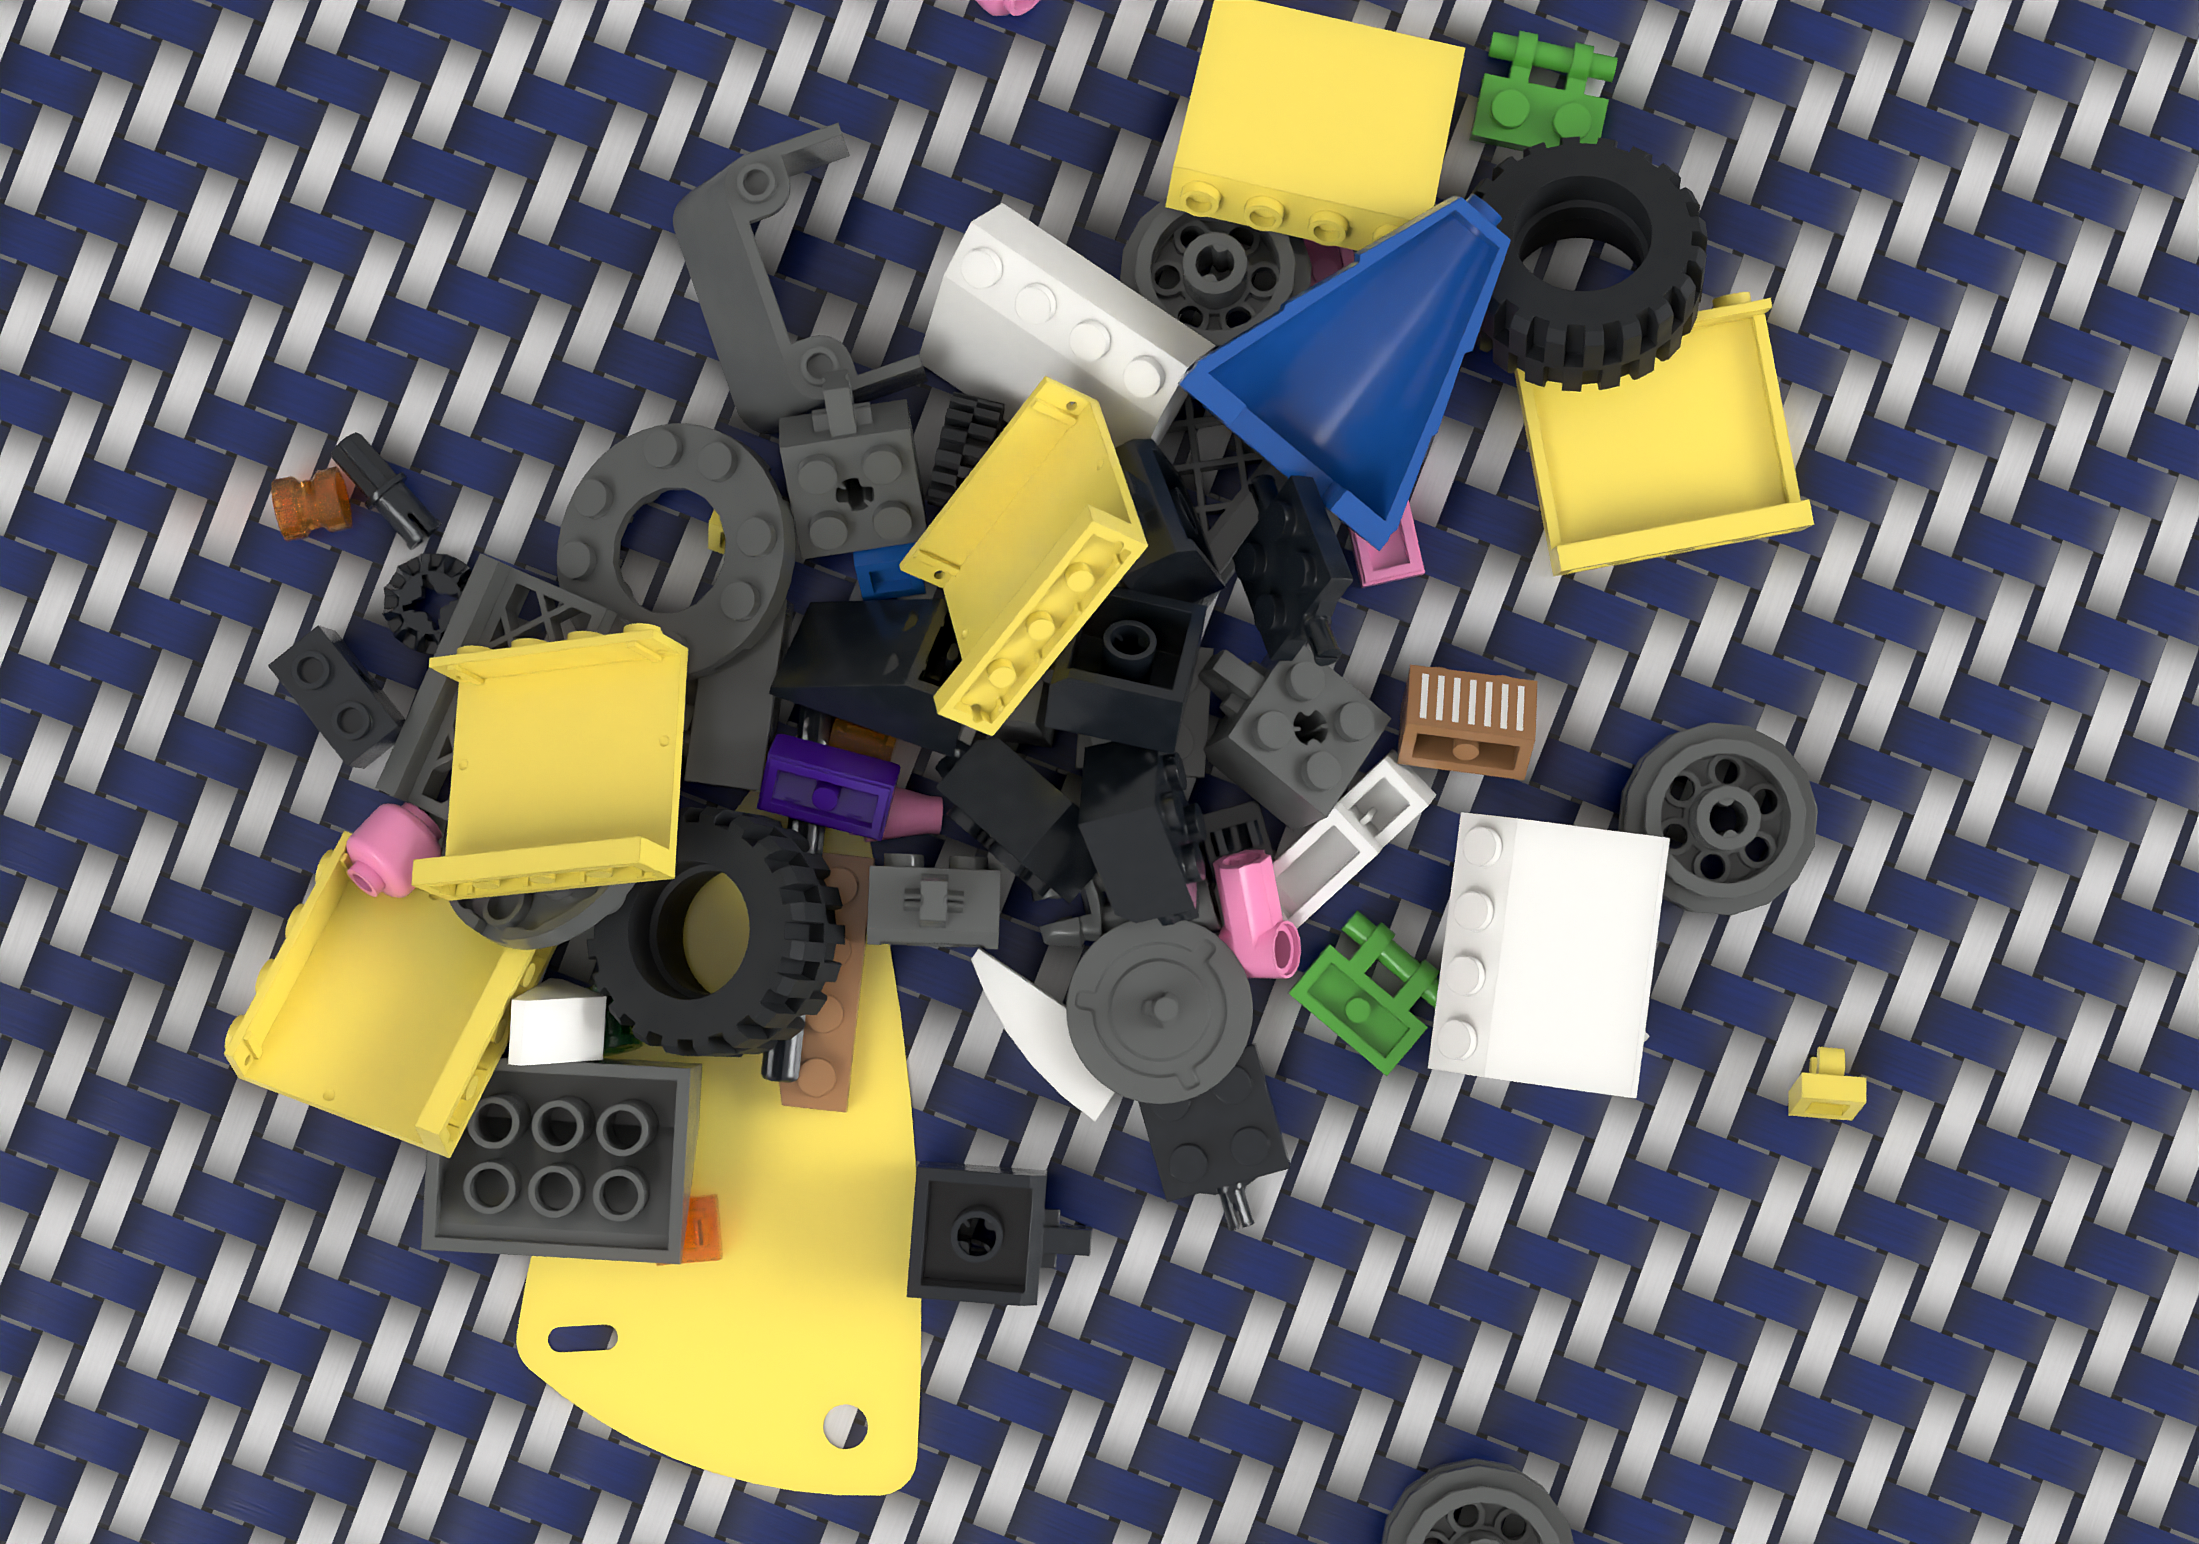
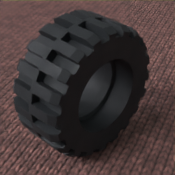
(1604, 198)
(786, 952)

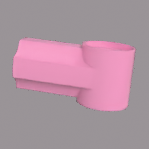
(1254, 916)

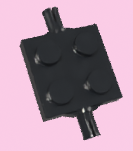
(1293, 569)
(1219, 1139)

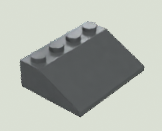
(571, 1163)

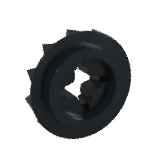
(408, 587)

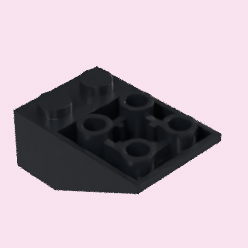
(876, 667)

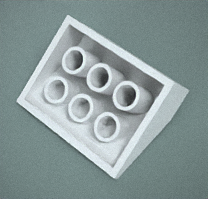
(1034, 309)
(1549, 954)

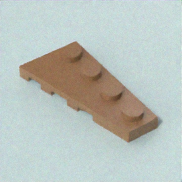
(832, 1032)

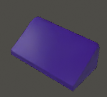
(828, 786)

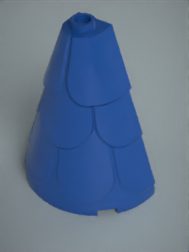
(1362, 363)

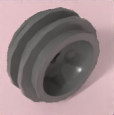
(1160, 244)
(1760, 764)
(1495, 1490)

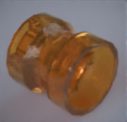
(311, 504)

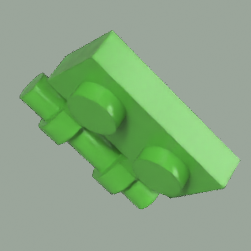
(1523, 113)
(1358, 1007)

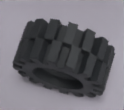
(966, 436)

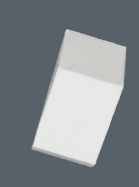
(557, 1024)

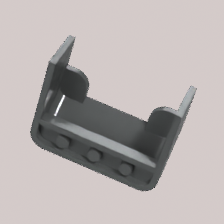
(761, 365)

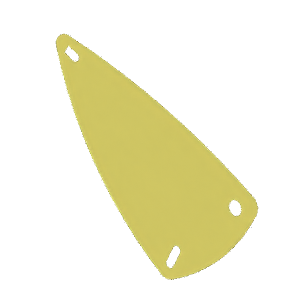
(810, 1299)

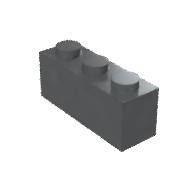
(736, 714)

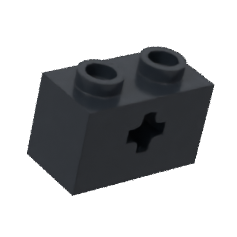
(339, 696)

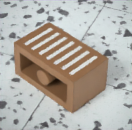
(1467, 722)

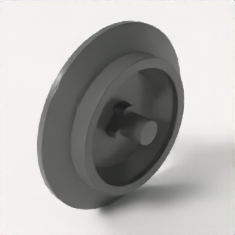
(1159, 1010)

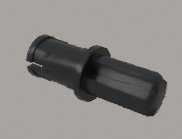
(384, 489)

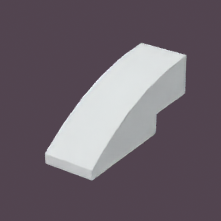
(1349, 837)
(1041, 1033)

